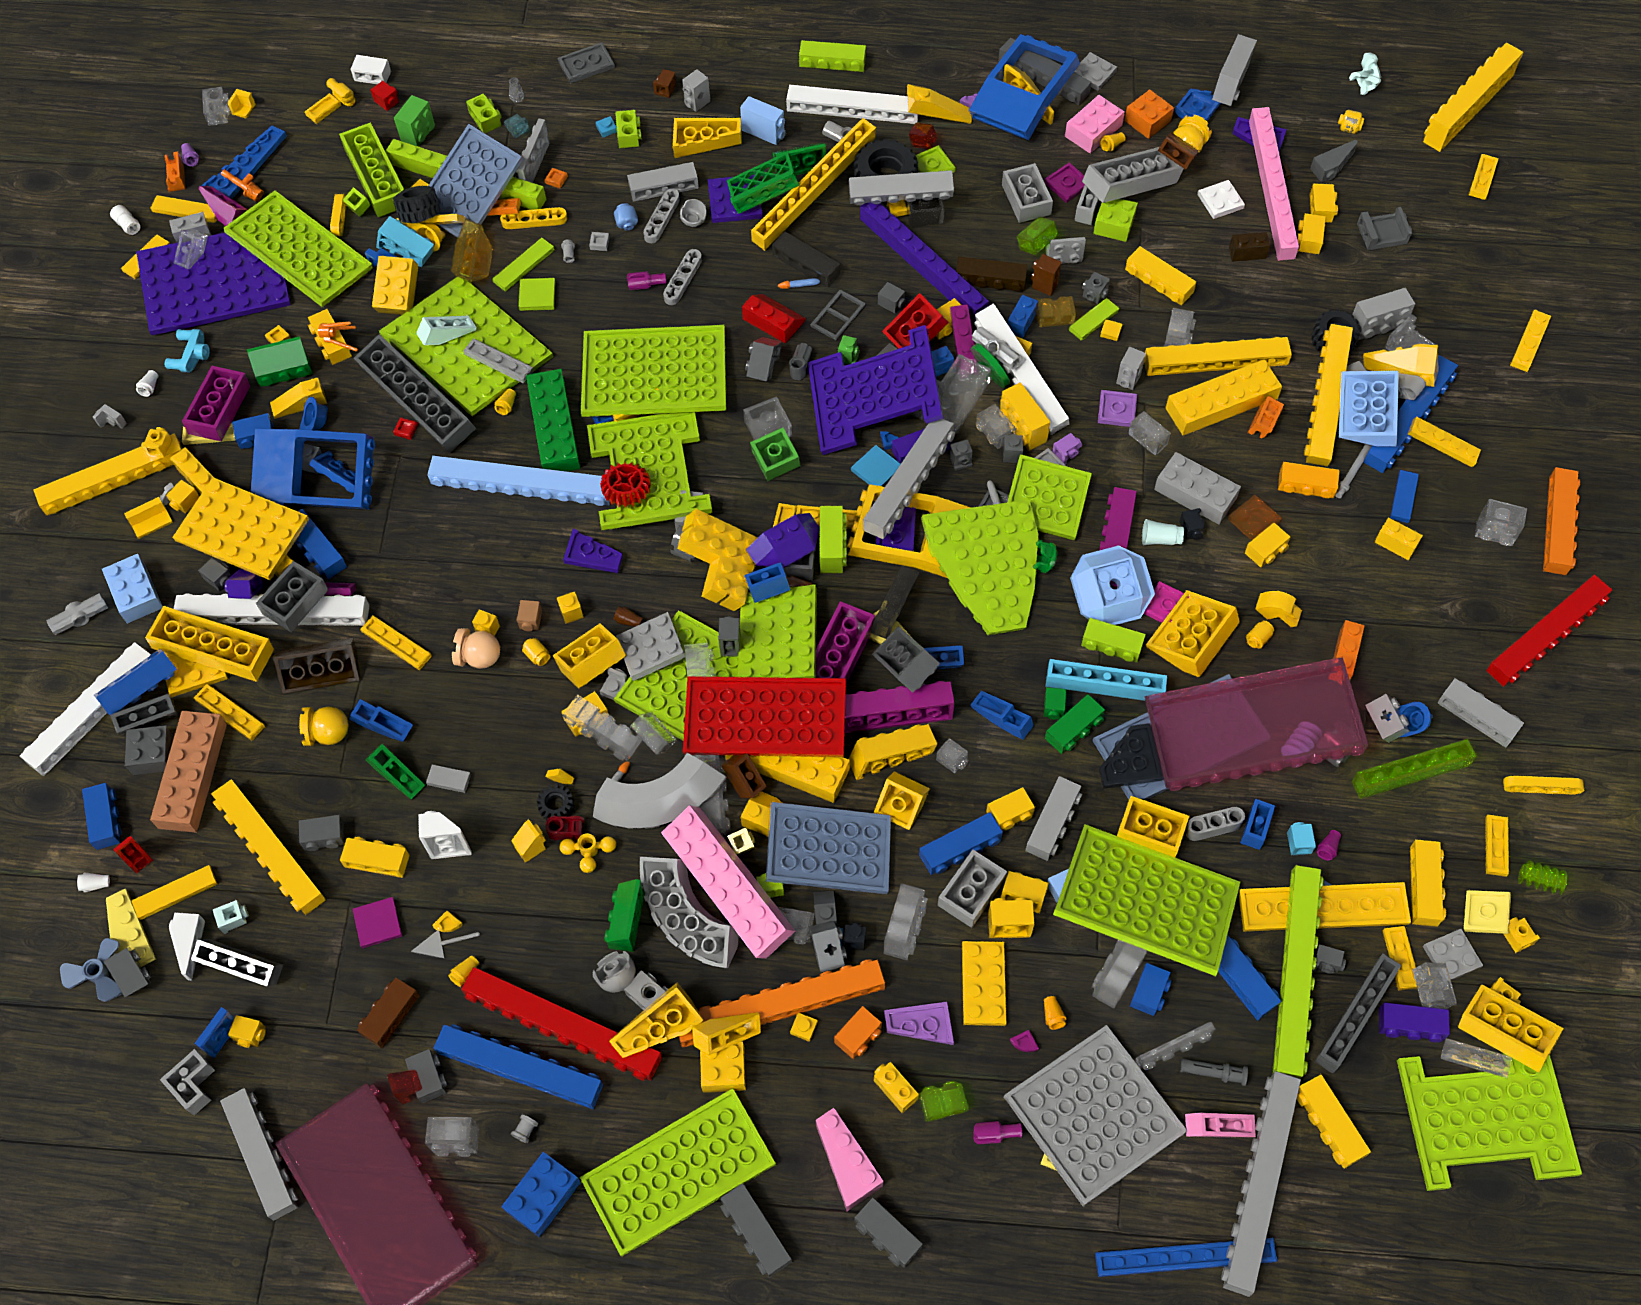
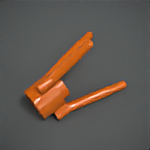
(329, 330)

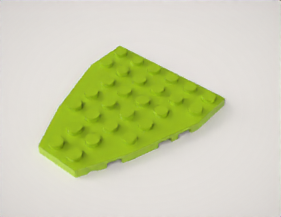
(988, 560)

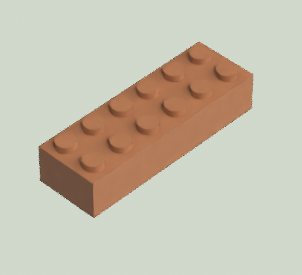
(188, 771)

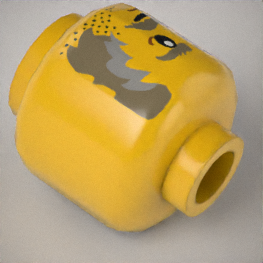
(1351, 121)

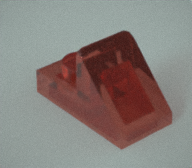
(404, 1084)

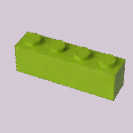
(832, 56)

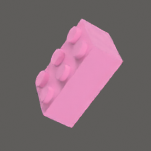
(1093, 123)

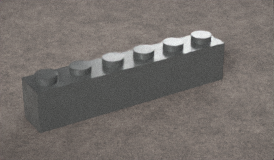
(1044, 69)
(1357, 1013)

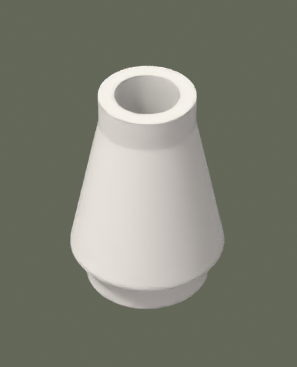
(147, 384)
(90, 882)

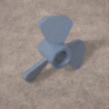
(105, 987)

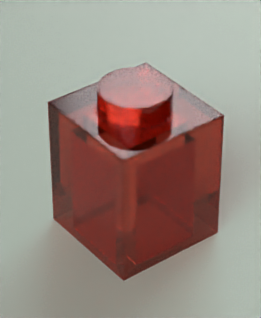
(922, 135)

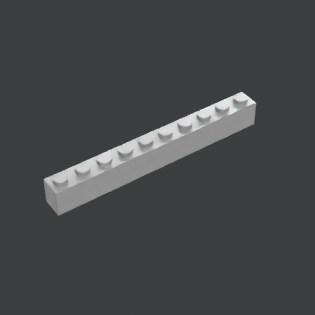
(1261, 1184)

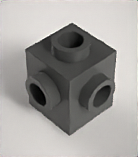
(1095, 288)

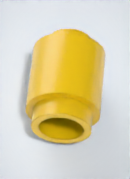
(1260, 634)
(536, 651)

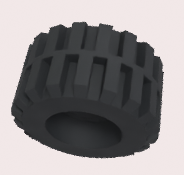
(416, 204)
(1338, 318)

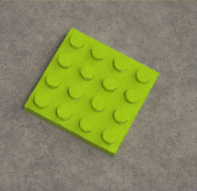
(1054, 494)

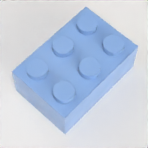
(132, 588)

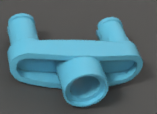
(193, 352)

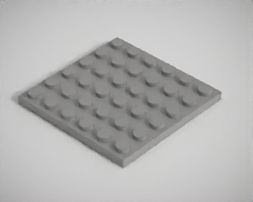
(1095, 1115)

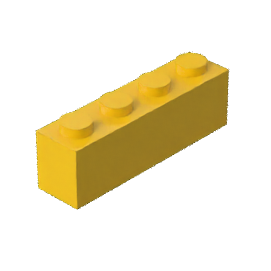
(1160, 275)
(1427, 883)
(1332, 1122)

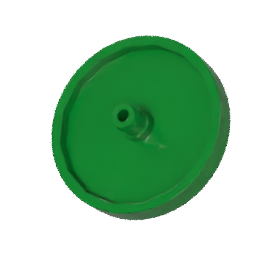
(984, 358)

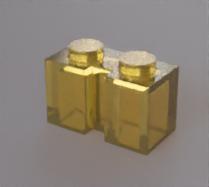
(1056, 312)

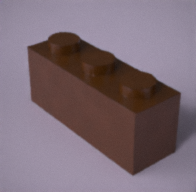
(388, 1012)

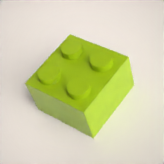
(1115, 219)

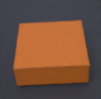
(556, 178)

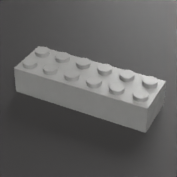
(1131, 175)

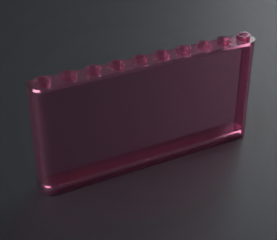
(1256, 724)
(376, 1202)

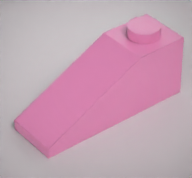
(1220, 1125)

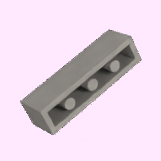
(657, 181)
(1480, 712)
(1053, 818)

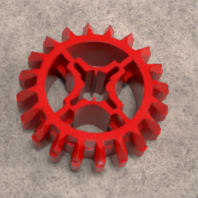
(626, 478)

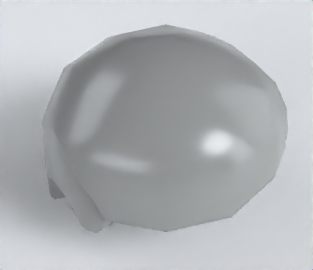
(693, 212)

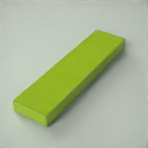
(523, 264)

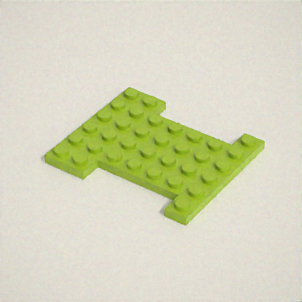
(657, 447)
(1488, 1120)

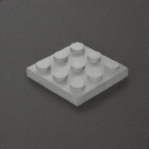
(651, 646)

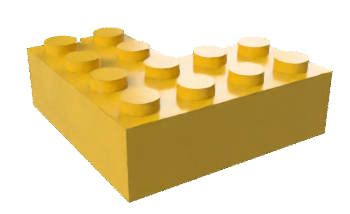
(725, 551)

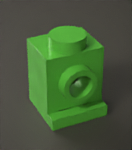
(849, 349)

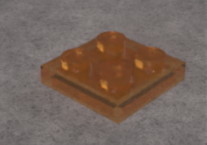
(1254, 517)

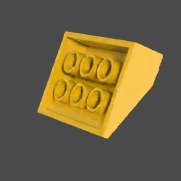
(1195, 633)

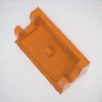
(175, 173)
(1266, 417)

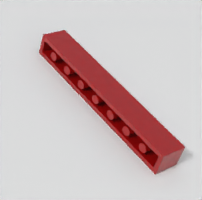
(1549, 631)

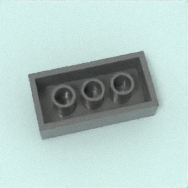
(906, 659)

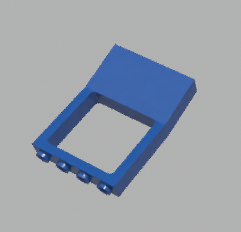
(1013, 107)
(280, 460)

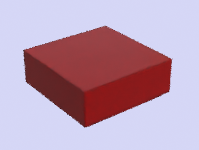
(405, 428)

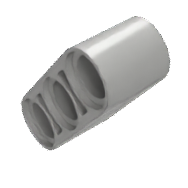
(1410, 386)
(1222, 817)

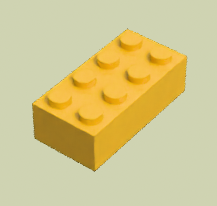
(1510, 1028)

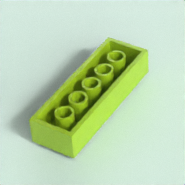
(372, 167)

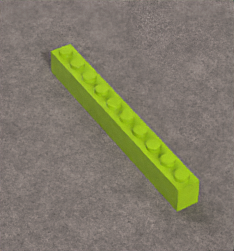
(428, 163)
(1297, 972)

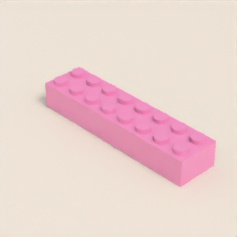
(728, 882)

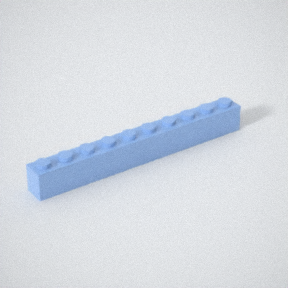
(516, 480)

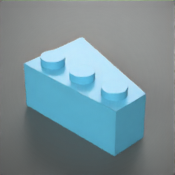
(404, 241)

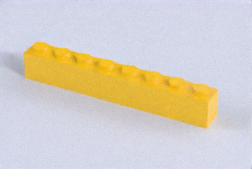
(1216, 356)
(1327, 400)
(102, 478)
(268, 847)

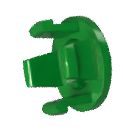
(1048, 558)

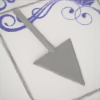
(433, 944)

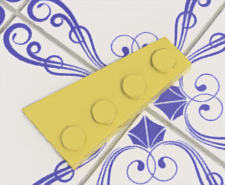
(126, 927)

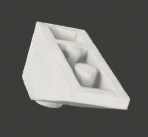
(185, 932)

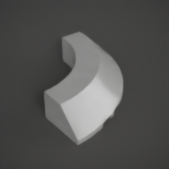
(659, 800)
(682, 916)

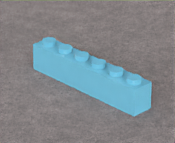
(1104, 680)

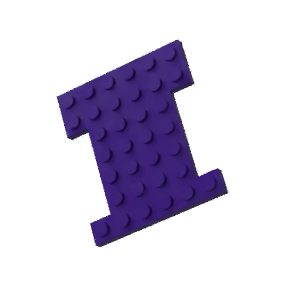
(873, 390)

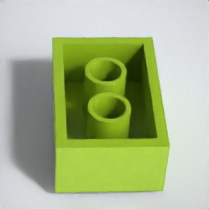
(832, 539)

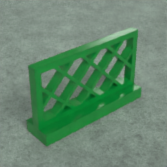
(766, 188)

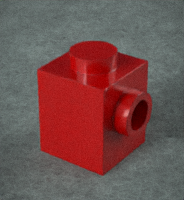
(385, 95)

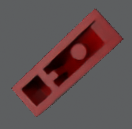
(133, 854)

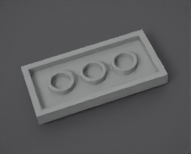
(534, 152)

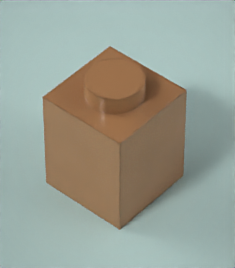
(529, 615)

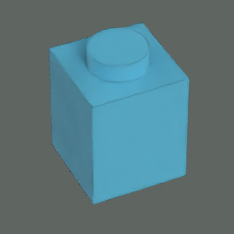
(1301, 839)

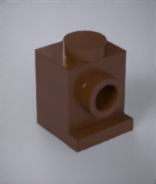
(665, 83)

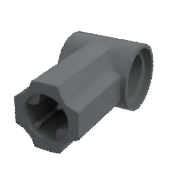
(800, 361)

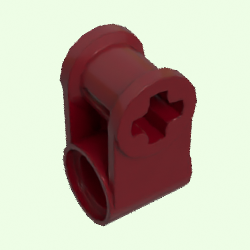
(567, 827)

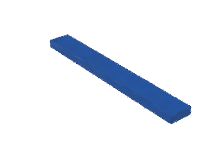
(1171, 1258)

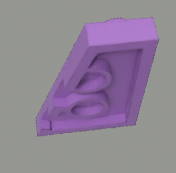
(921, 1022)

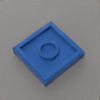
(216, 1033)

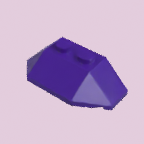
(785, 541)

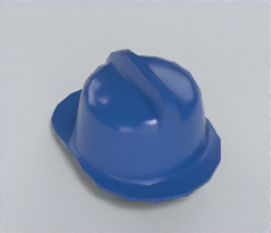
(314, 415)
(1417, 716)

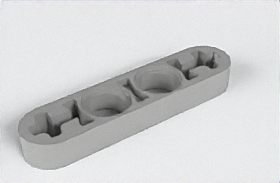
(663, 216)
(684, 277)

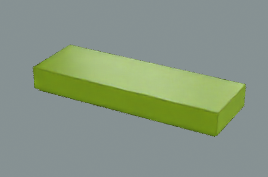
(1093, 319)

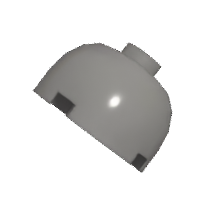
(615, 972)

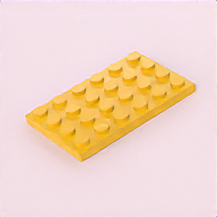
(241, 528)

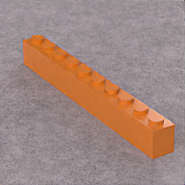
(801, 996)

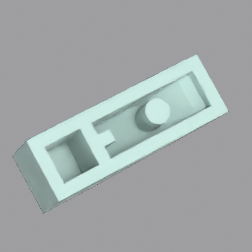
(443, 329)

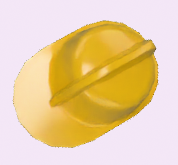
(429, 231)

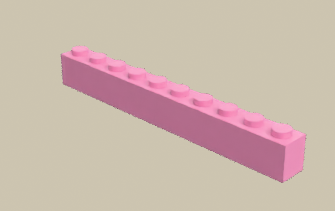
(1273, 184)

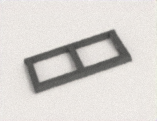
(828, 309)

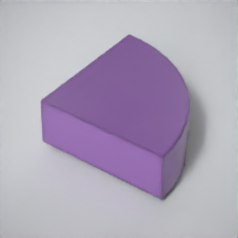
(967, 101)

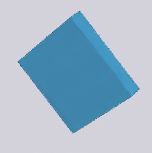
(876, 467)

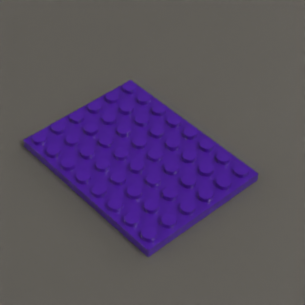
(218, 287)

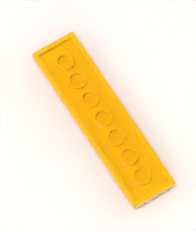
(1340, 906)

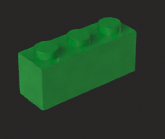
(1075, 724)

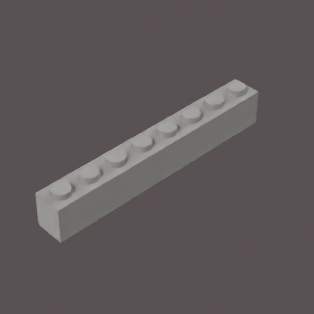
(908, 478)

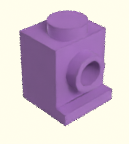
(1067, 447)

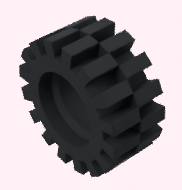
(551, 793)

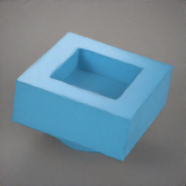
(606, 126)

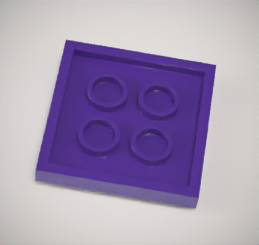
(721, 205)

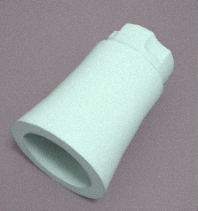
(1161, 533)

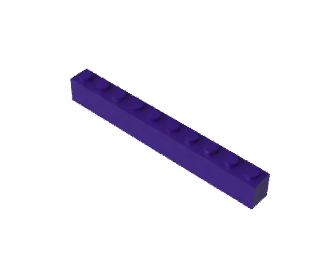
(922, 258)

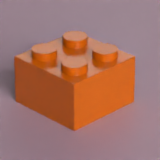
(1149, 114)

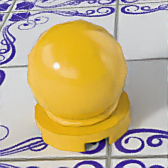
(1194, 131)
(325, 725)

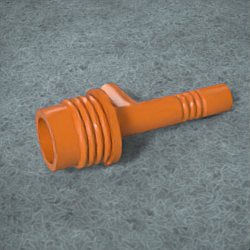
(250, 189)

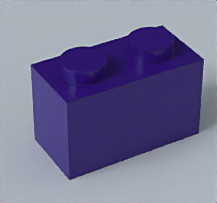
(243, 584)

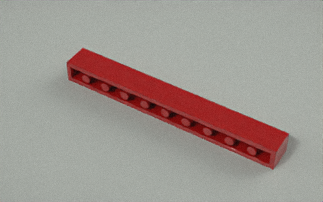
(556, 1021)

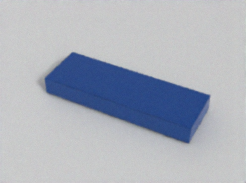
(1404, 496)

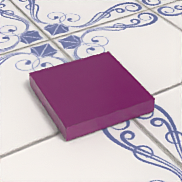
(1066, 182)
(377, 922)

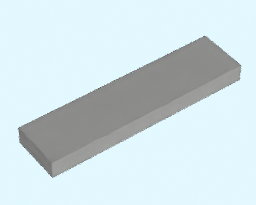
(498, 360)

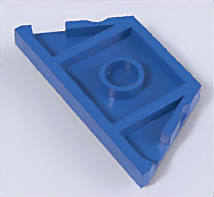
(1197, 103)

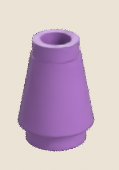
(189, 155)

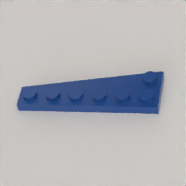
(248, 162)

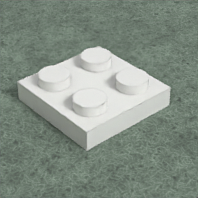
(1221, 199)

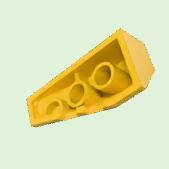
(1020, 79)
(1418, 361)
(664, 1019)

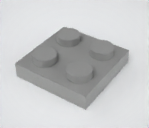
(1096, 70)
(1454, 951)

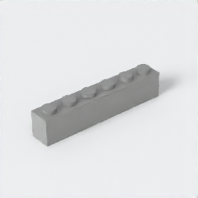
(901, 187)
(259, 1154)

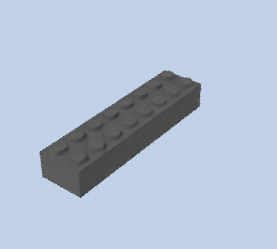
(414, 393)

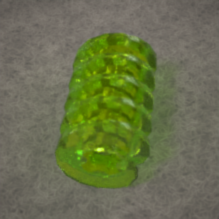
(1543, 875)

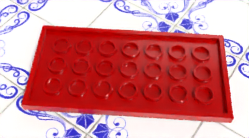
(765, 716)

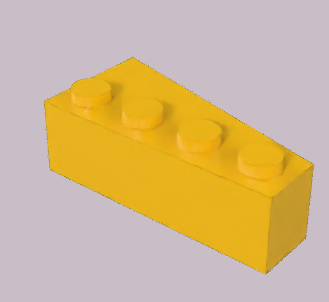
(705, 134)
(891, 749)

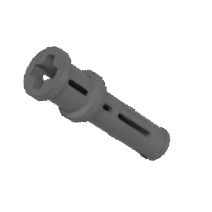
(1225, 1072)

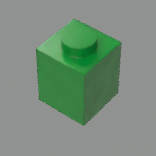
(1054, 703)

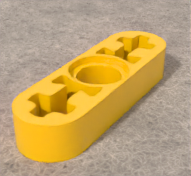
(338, 215)

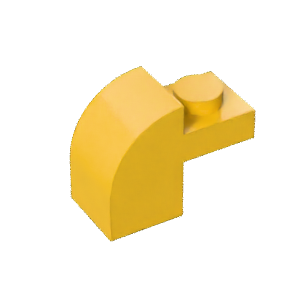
(1279, 604)

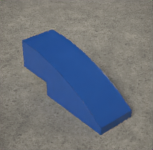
(1003, 714)
(380, 721)

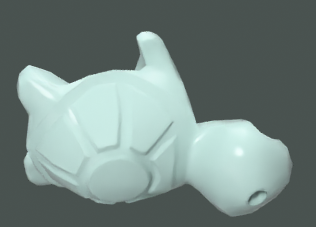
(1370, 75)

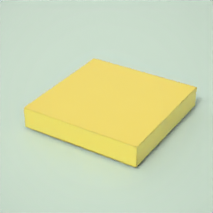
(1487, 912)

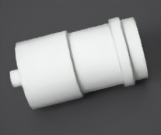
(125, 219)

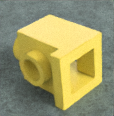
(742, 841)

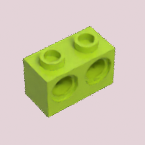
(483, 113)
(627, 128)

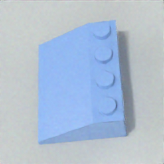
(1369, 407)

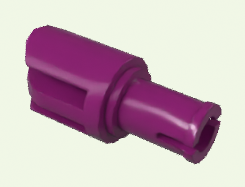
(644, 280)
(995, 1132)

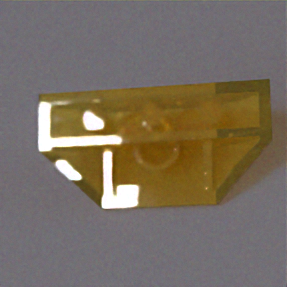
(472, 253)

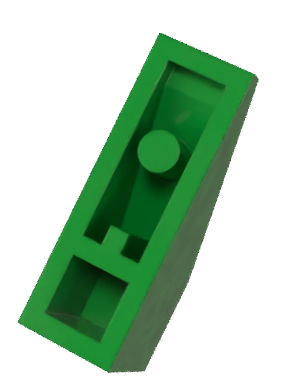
(394, 771)

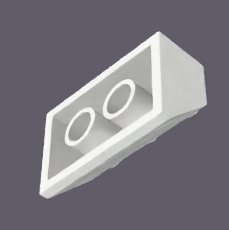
(441, 836)

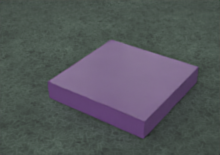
(1117, 408)

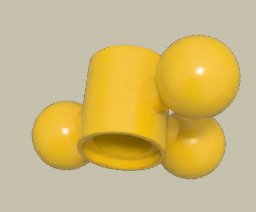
(587, 864)

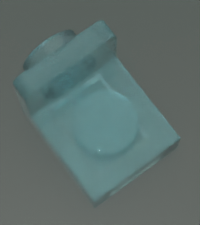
(516, 125)

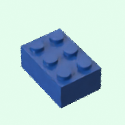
(541, 1194)

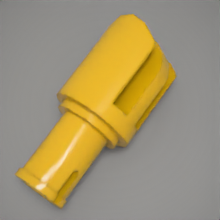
(341, 92)

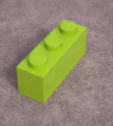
(1113, 640)

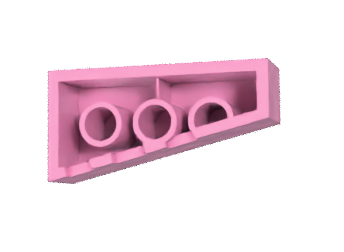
(848, 1162)

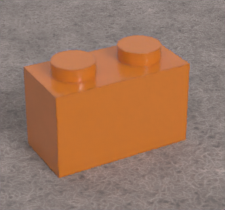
(858, 1033)

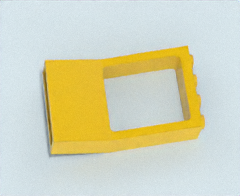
(893, 555)

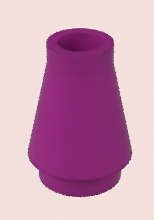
(1328, 847)

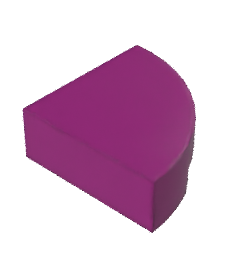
(1024, 1042)

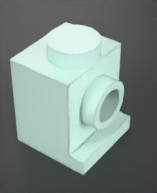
(225, 913)

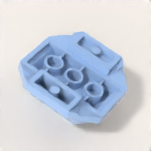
(1094, 592)

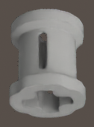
(524, 1129)

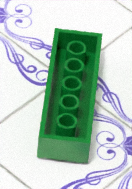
(552, 421)

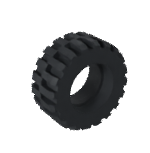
(885, 155)

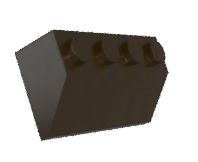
(317, 665)

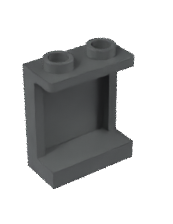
(1384, 230)

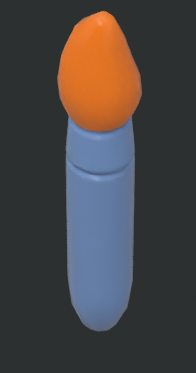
(799, 283)

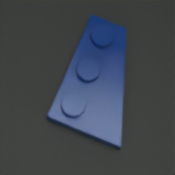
(334, 470)

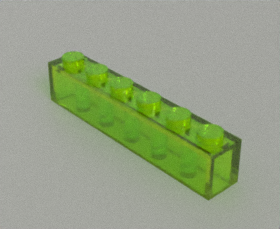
(1413, 768)

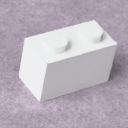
(370, 69)

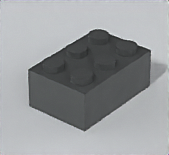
(292, 596)

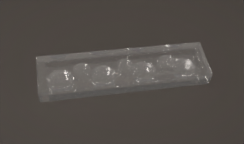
(1181, 1043)

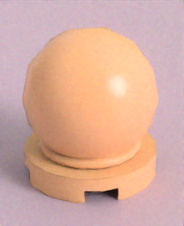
(477, 649)

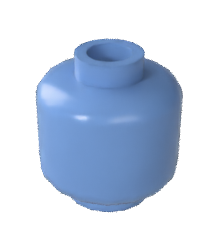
(625, 216)

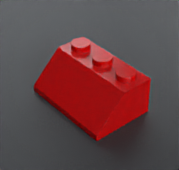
(771, 317)

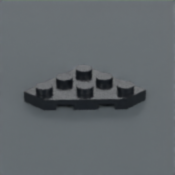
(1132, 759)

